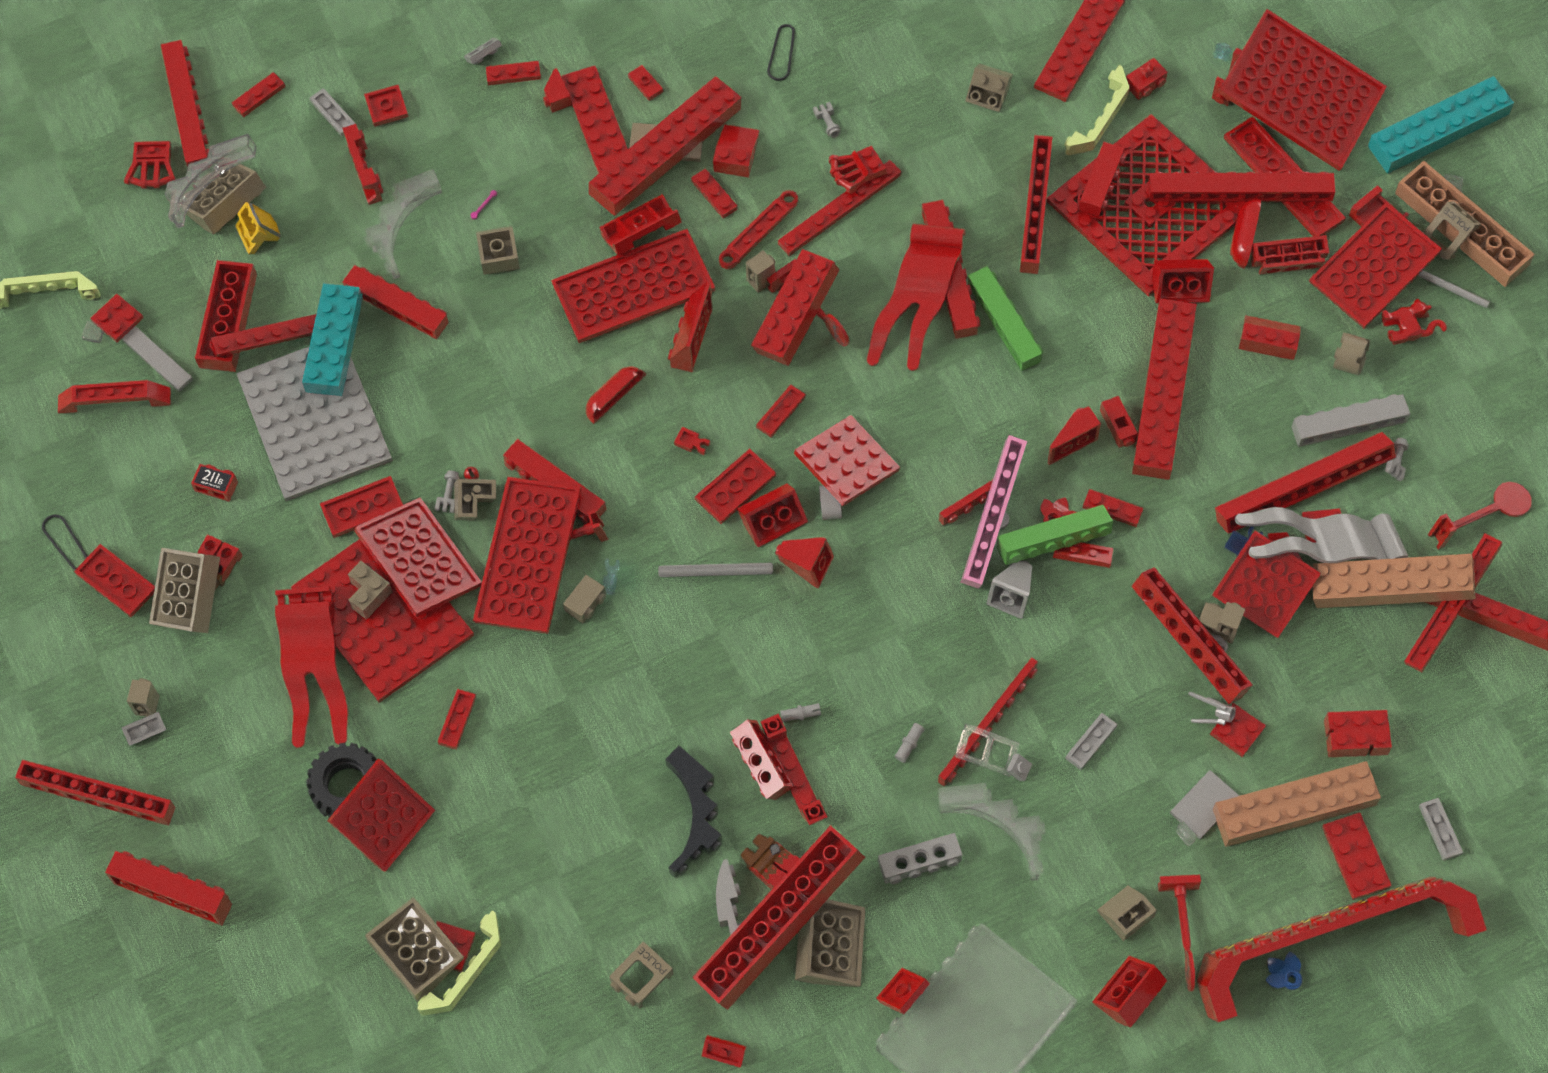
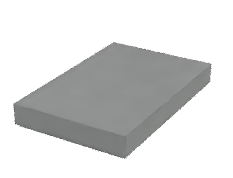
(1198, 804)

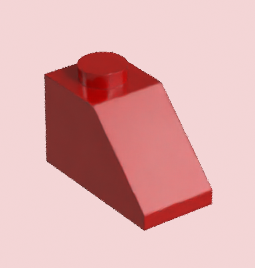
(556, 93)

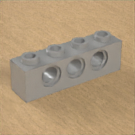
(947, 844)

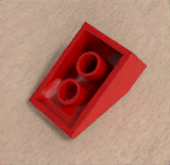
(735, 150)
(1077, 433)

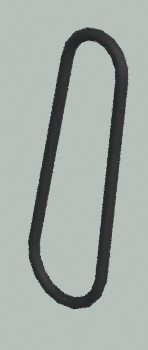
(773, 50)
(72, 534)

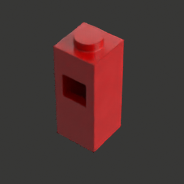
(1118, 422)

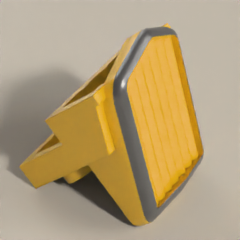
(256, 227)

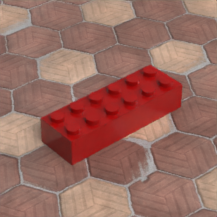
(795, 307)
(225, 312)
(169, 887)

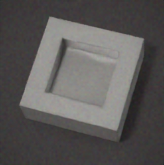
(1019, 767)

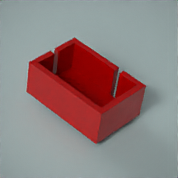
(1356, 732)

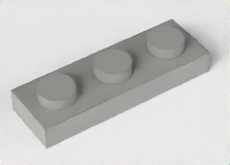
(331, 111)
(1091, 741)
(1440, 829)

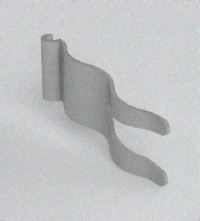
(1336, 536)

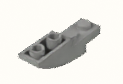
(727, 894)

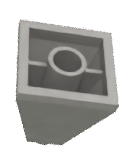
(1011, 589)

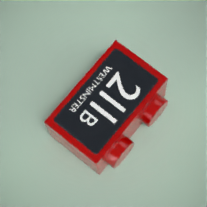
(214, 482)

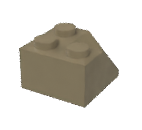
(497, 250)

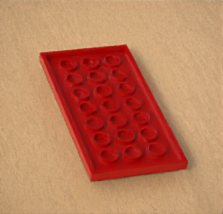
(631, 285)
(527, 555)

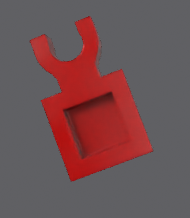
(689, 439)

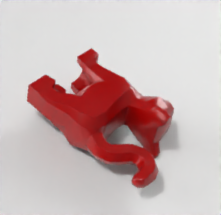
(1409, 326)

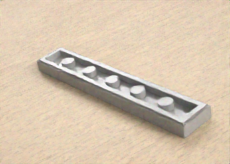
(157, 359)

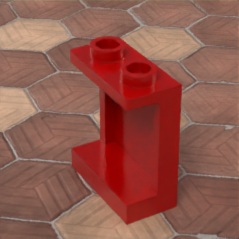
(1369, 205)

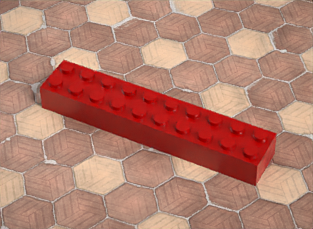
(664, 146)
(1164, 389)
(778, 917)

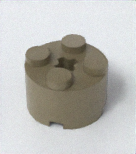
(1352, 354)

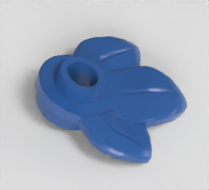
(1282, 970)

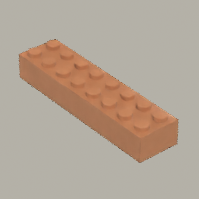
(1488, 246)
(1394, 581)
(1296, 803)

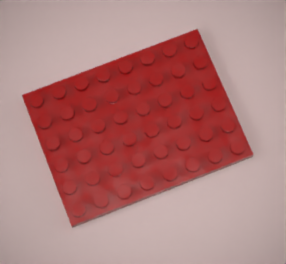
(1302, 89)
(392, 642)

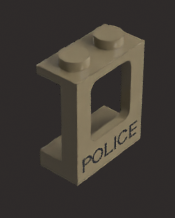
(1460, 220)
(653, 962)

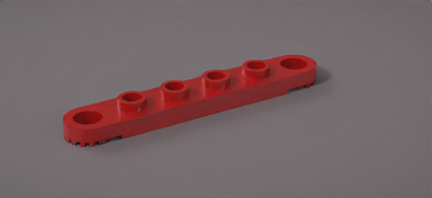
(758, 229)

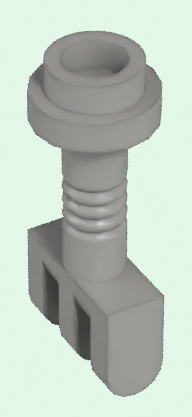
(832, 130)
(1394, 466)
(451, 477)

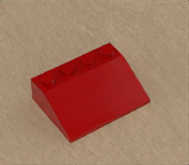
(692, 329)

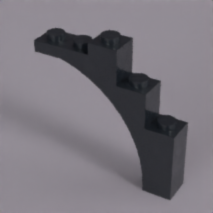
(702, 835)

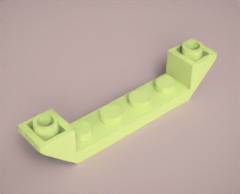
(1079, 143)
(51, 282)
(431, 1004)

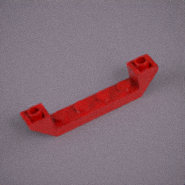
(112, 393)
(803, 795)

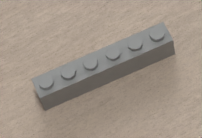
(1350, 420)

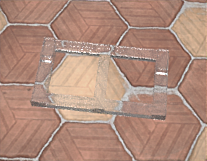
(991, 737)

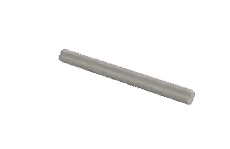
(715, 569)

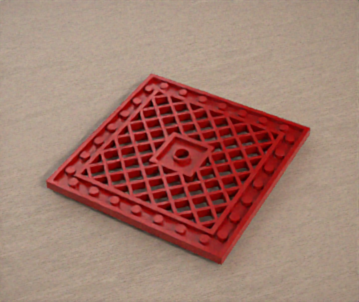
(1147, 133)

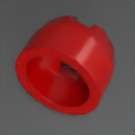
(467, 474)

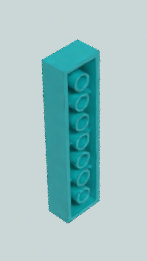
(1440, 124)

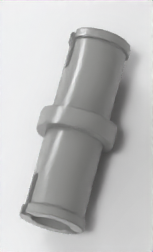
(800, 712)
(909, 742)

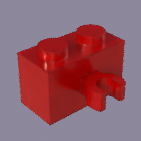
(1146, 78)

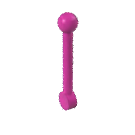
(474, 215)

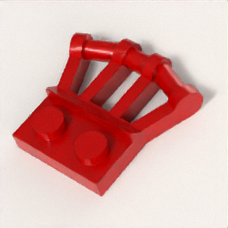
(150, 153)
(865, 161)

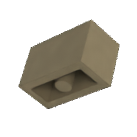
(759, 269)
(585, 599)
(143, 697)

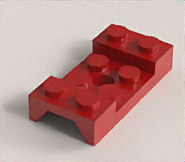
(370, 182)
(626, 229)

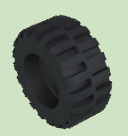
(327, 766)

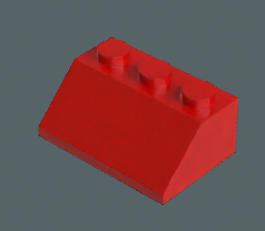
(1183, 280)
(1269, 337)
(772, 514)
(1130, 991)

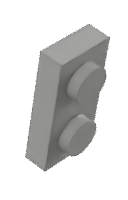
(489, 47)
(143, 728)

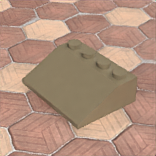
(225, 198)
(184, 590)
(832, 946)
(414, 949)

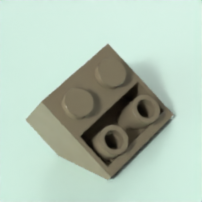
(989, 87)
(1127, 912)

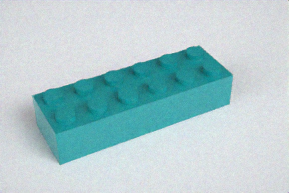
(332, 339)

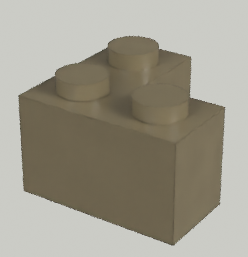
(468, 493)
(371, 590)
(1222, 621)

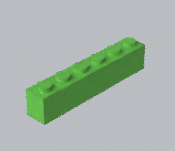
(1004, 318)
(1054, 534)

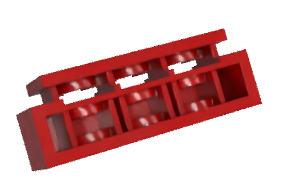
(1290, 254)

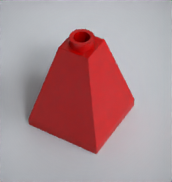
(807, 558)

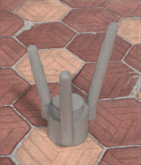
(1223, 711)

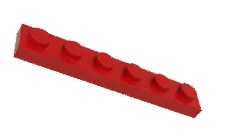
(263, 336)

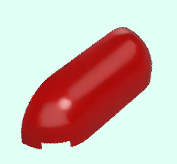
(1245, 232)
(612, 392)

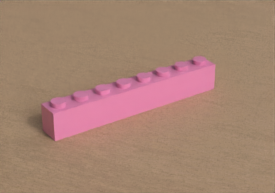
(993, 512)

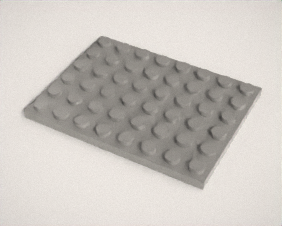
(312, 435)

